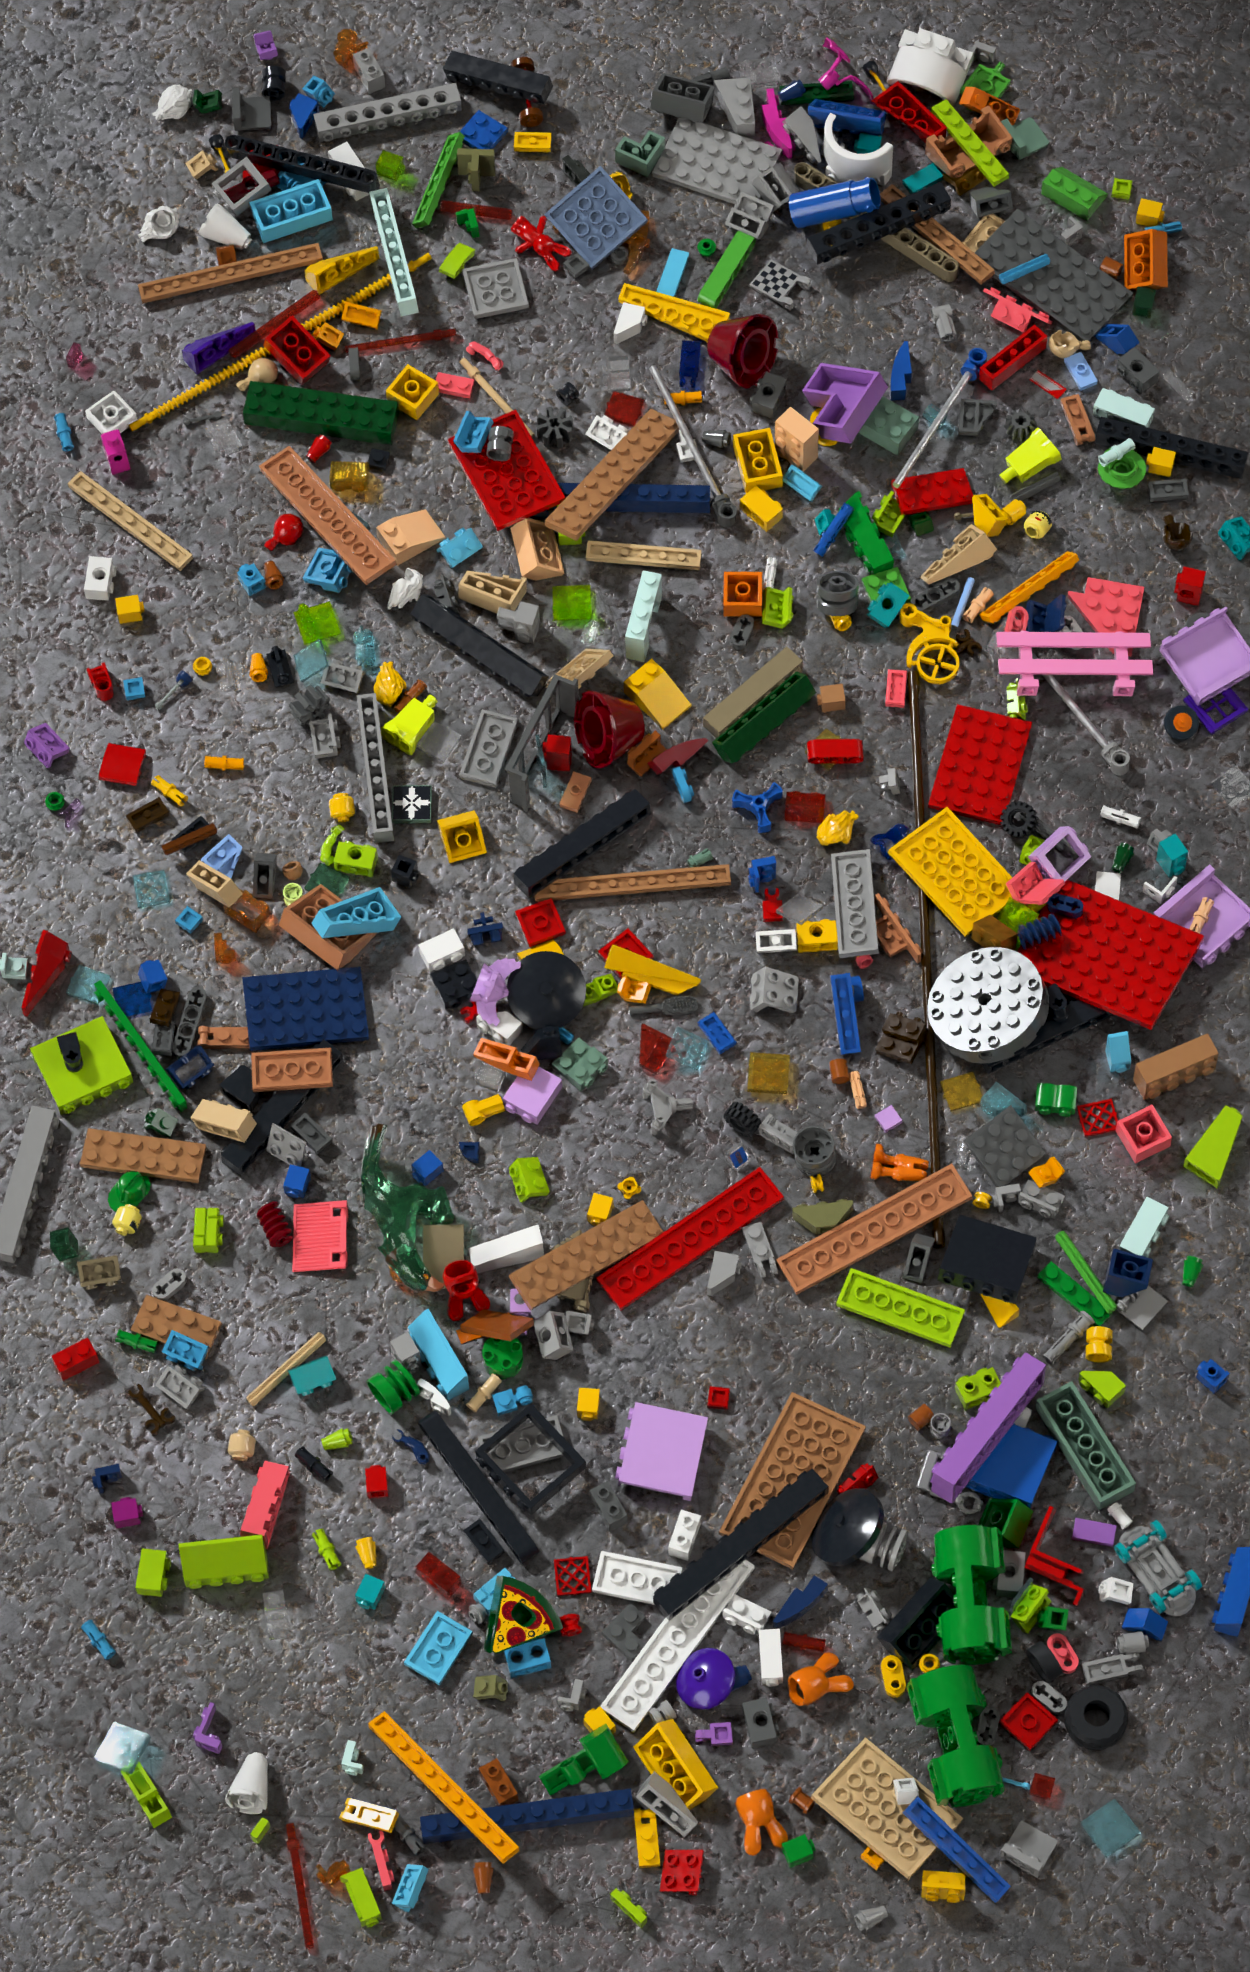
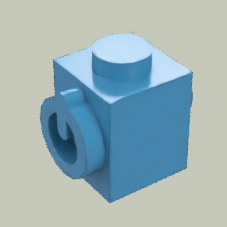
(319, 90)

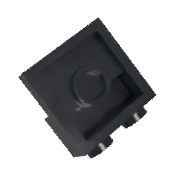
(454, 984)

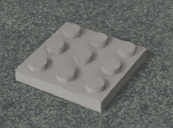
(495, 288)

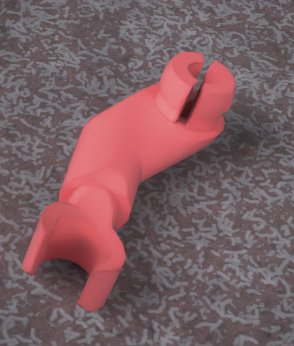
(476, 347)

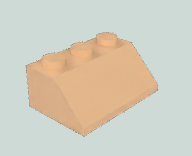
(536, 550)

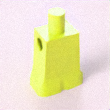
(1030, 457)
(410, 724)

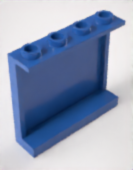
(1015, 1466)

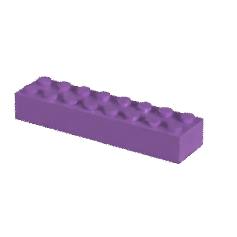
(988, 1427)

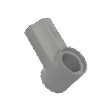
(943, 318)

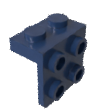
(1046, 617)

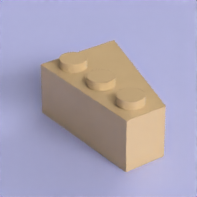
(492, 591)

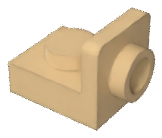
(201, 164)

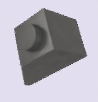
(990, 201)
(264, 875)
(918, 1257)

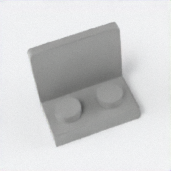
(1028, 1848)

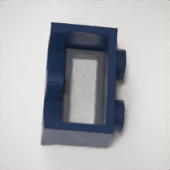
(190, 1067)

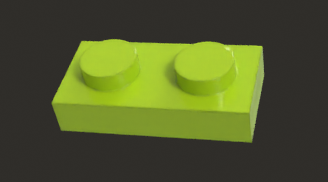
(624, 1902)

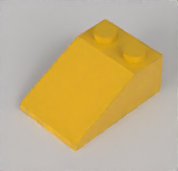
(656, 694)

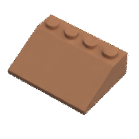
(297, 921)

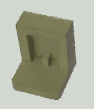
(490, 1687)

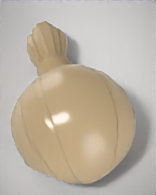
(1066, 344)
(261, 370)

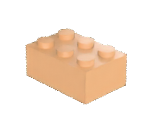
(796, 439)

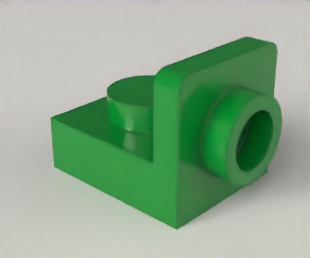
(468, 217)

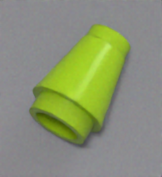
(339, 1439)

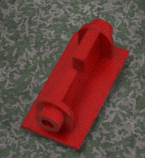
(864, 1476)

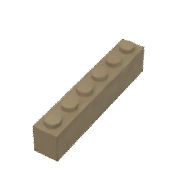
(752, 691)

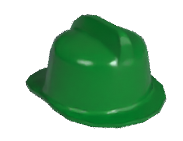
(129, 1190)

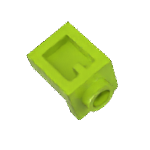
(1031, 845)

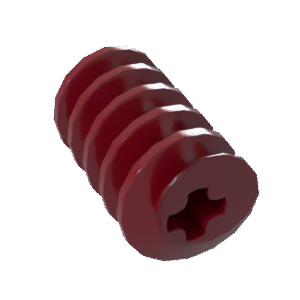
(273, 1224)

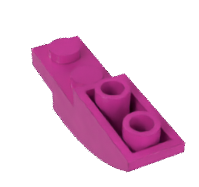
(773, 123)

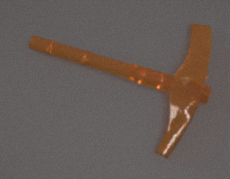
(637, 245)

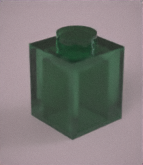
(1144, 302)
(63, 1244)

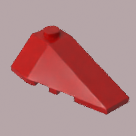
(51, 961)

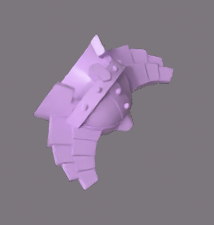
(492, 988)

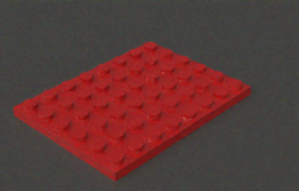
(1115, 956)

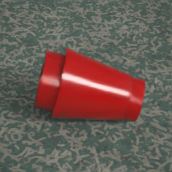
(318, 448)

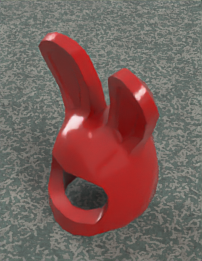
(462, 1282)

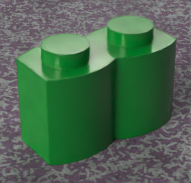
(1056, 1099)

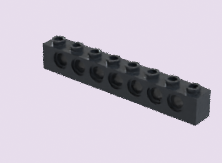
(884, 215)
(1188, 451)

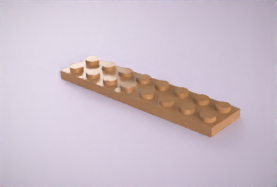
(585, 1255)

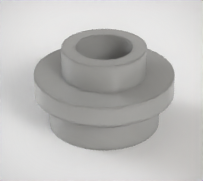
(477, 1613)

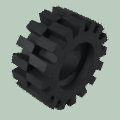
(1010, 811)
(742, 1119)

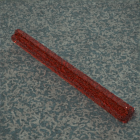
(274, 323)

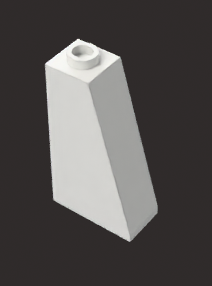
(507, 1250)

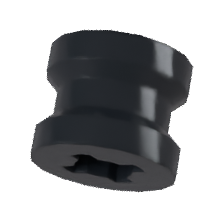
(567, 393)

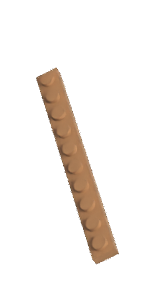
(230, 273)
(636, 882)

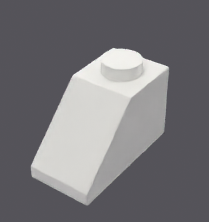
(629, 322)

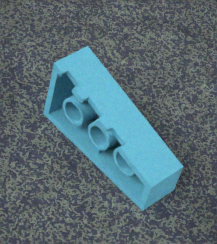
(357, 915)

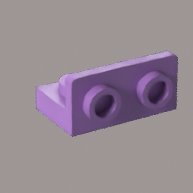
(45, 744)

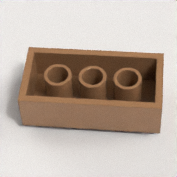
(1175, 1067)

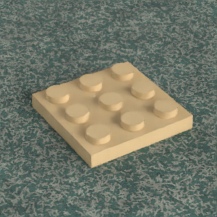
(584, 665)

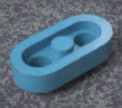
(680, 777)

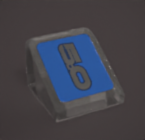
(737, 1156)

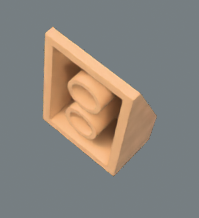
(409, 535)

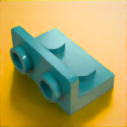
(1236, 536)

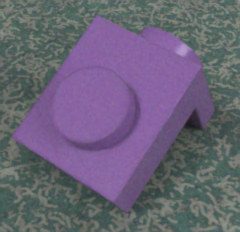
(265, 45)

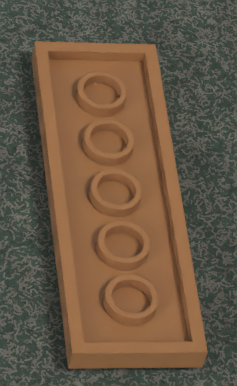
(143, 1154)

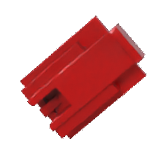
(1048, 1565)

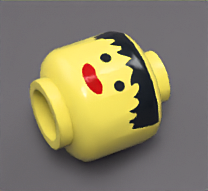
(1037, 524)
(127, 1220)

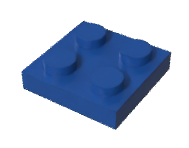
(483, 131)

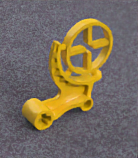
(933, 632)

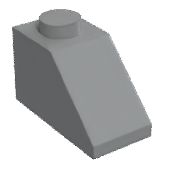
(723, 1271)

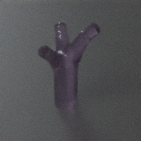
(69, 811)

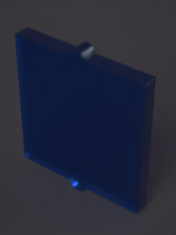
(132, 999)

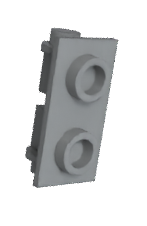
(869, 1602)

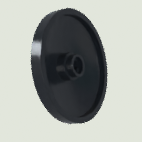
(546, 990)
(848, 1527)

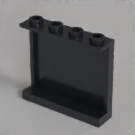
(987, 1259)

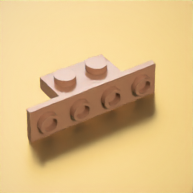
(891, 934)

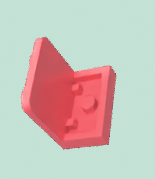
(1031, 888)

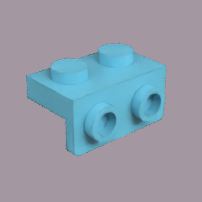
(459, 547)

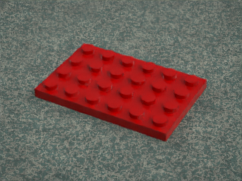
(512, 487)
(980, 764)

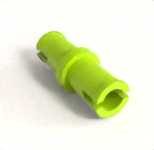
(326, 1549)

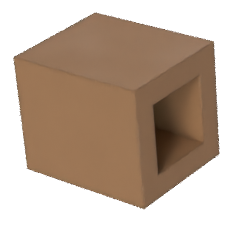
(831, 698)

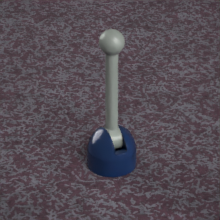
(183, 680)

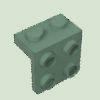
(1026, 137)

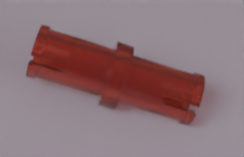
(803, 1641)

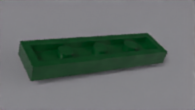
(842, 92)

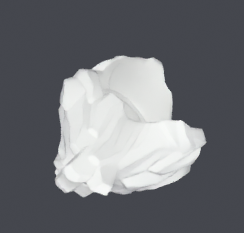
(173, 103)
(160, 224)
(406, 589)

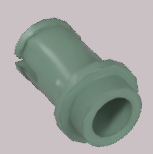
(700, 858)

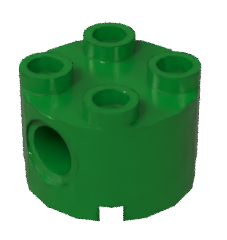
(502, 1357)

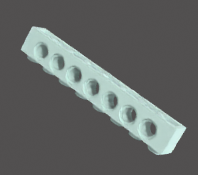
(394, 252)

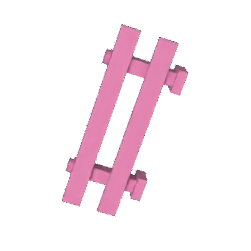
(1029, 667)

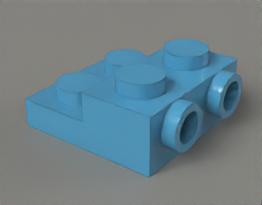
(327, 570)

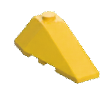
(334, 270)

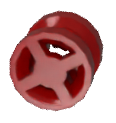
(570, 1625)

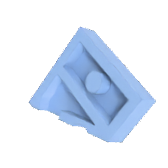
(224, 856)

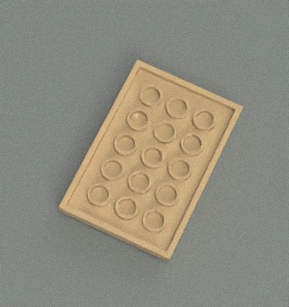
(865, 1802)

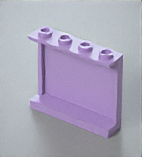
(1208, 656)
(1227, 917)
(662, 1450)

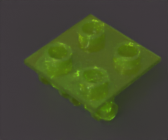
(572, 602)
(316, 622)
(1015, 915)

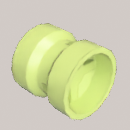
(292, 891)

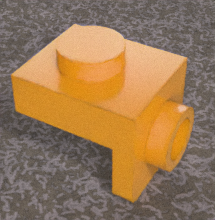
(633, 990)

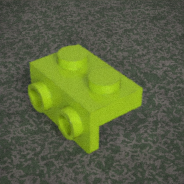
(888, 516)
(777, 607)
(528, 1178)
(1026, 1612)

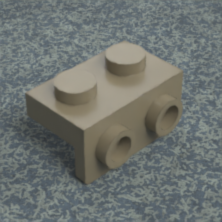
(99, 1271)

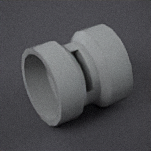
(942, 1422)
(662, 1713)

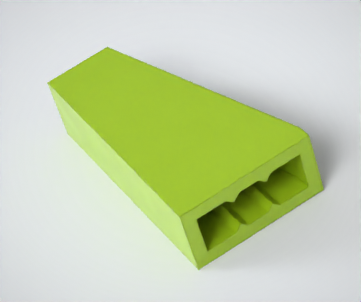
(1213, 1149)

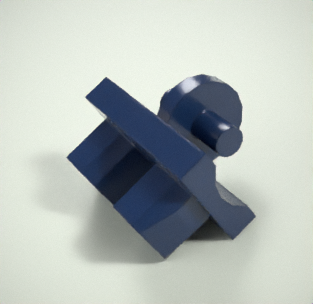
(476, 932)

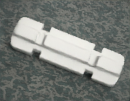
(770, 572)

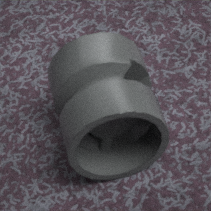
(500, 443)

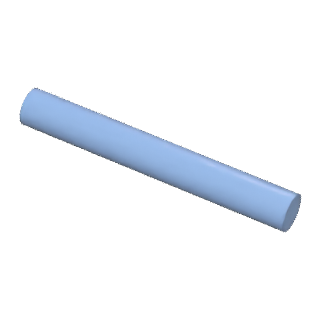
(962, 603)

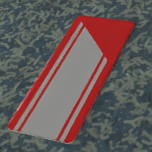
(1047, 384)

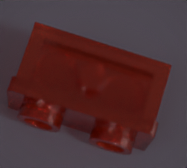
(804, 807)

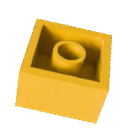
(413, 391)

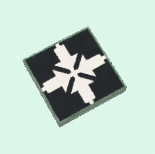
(411, 804)

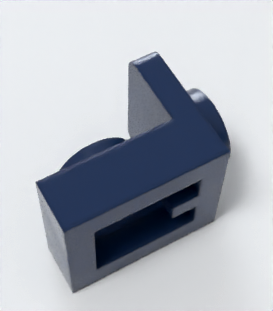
(108, 1474)

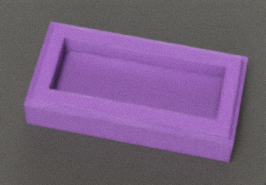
(1094, 1532)

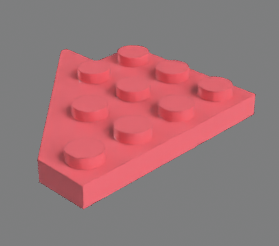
(1109, 606)

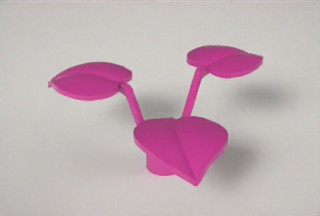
(831, 77)

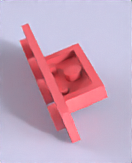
(1012, 313)

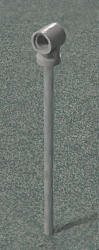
(1111, 751)

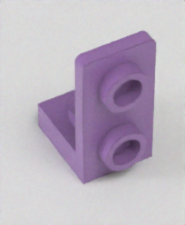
(210, 1741)

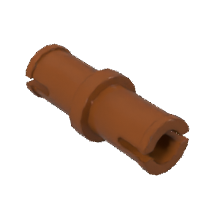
(414, 692)

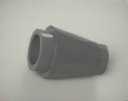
(718, 438)

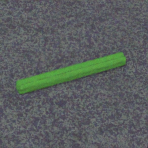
(1085, 1271)

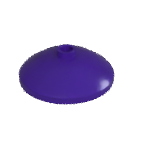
(712, 1685)

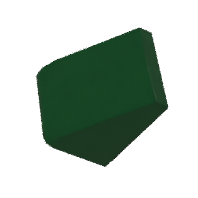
(921, 523)

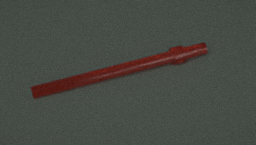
(437, 334)
(293, 1846)

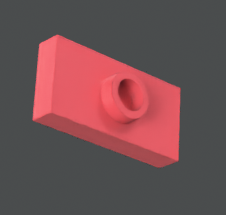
(896, 688)

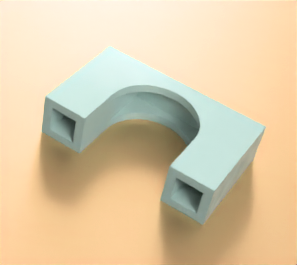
(646, 601)

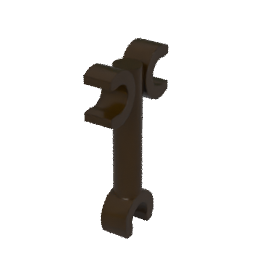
(965, 643)
(157, 1420)

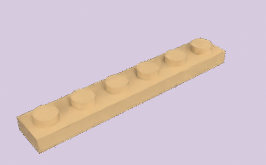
(643, 555)

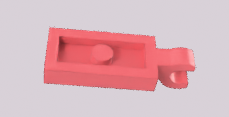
(381, 1858)

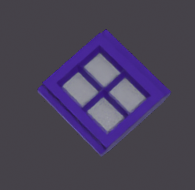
(1218, 710)

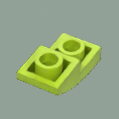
(456, 260)
(600, 989)

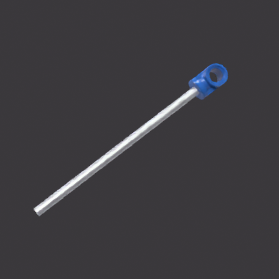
(969, 371)

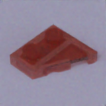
(653, 1049)

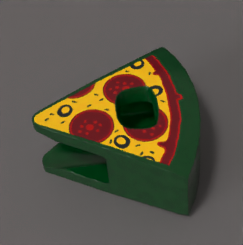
(518, 1616)

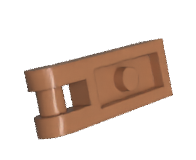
(1077, 419)
(223, 1037)

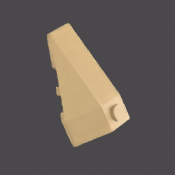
(970, 549)

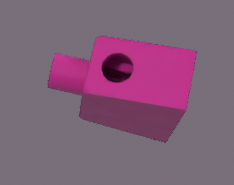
(114, 446)

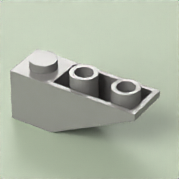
(802, 128)

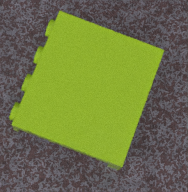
(101, 1073)

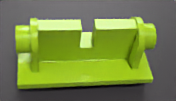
(1018, 707)

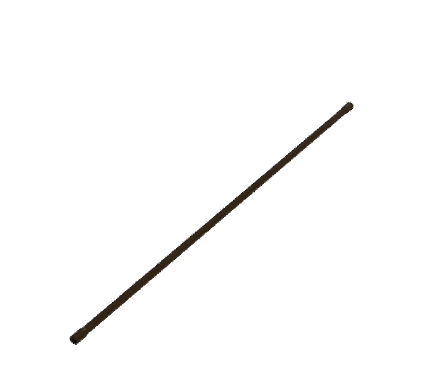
(913, 686)

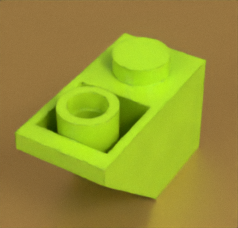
(1103, 1385)

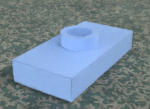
(1080, 371)

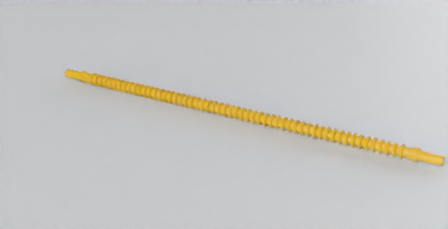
(149, 417)

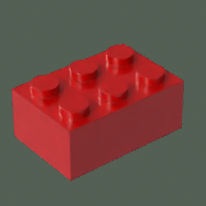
(296, 350)

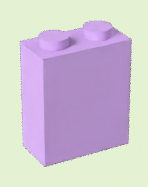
(533, 1097)

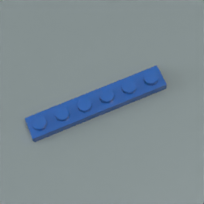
(956, 1849)

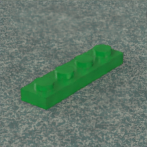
(1073, 1293)

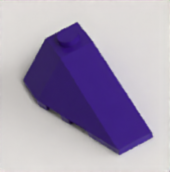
(210, 349)

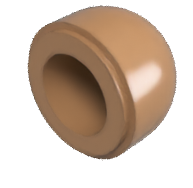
(293, 873)

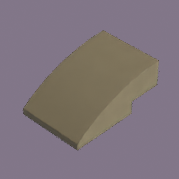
(441, 1247)

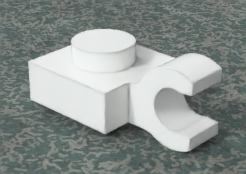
(683, 450)

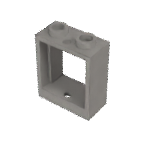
(257, 193)

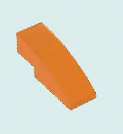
(507, 1058)

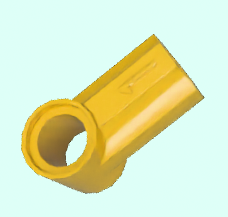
(478, 1111)

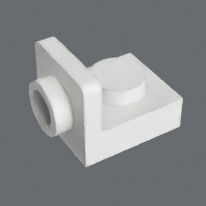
(1116, 1590)

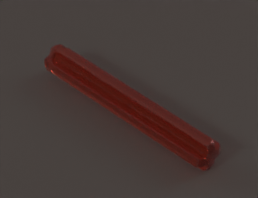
(480, 210)

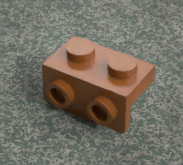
(645, 752)

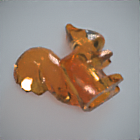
(346, 46)

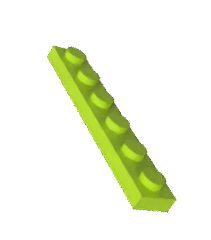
(970, 143)

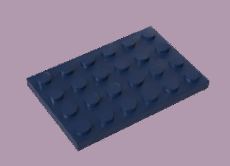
(305, 1008)

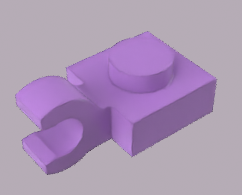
(719, 1734)

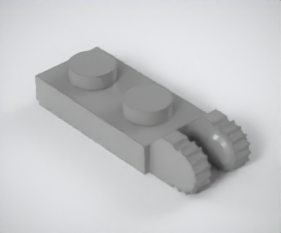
(759, 1247)
(1110, 1668)

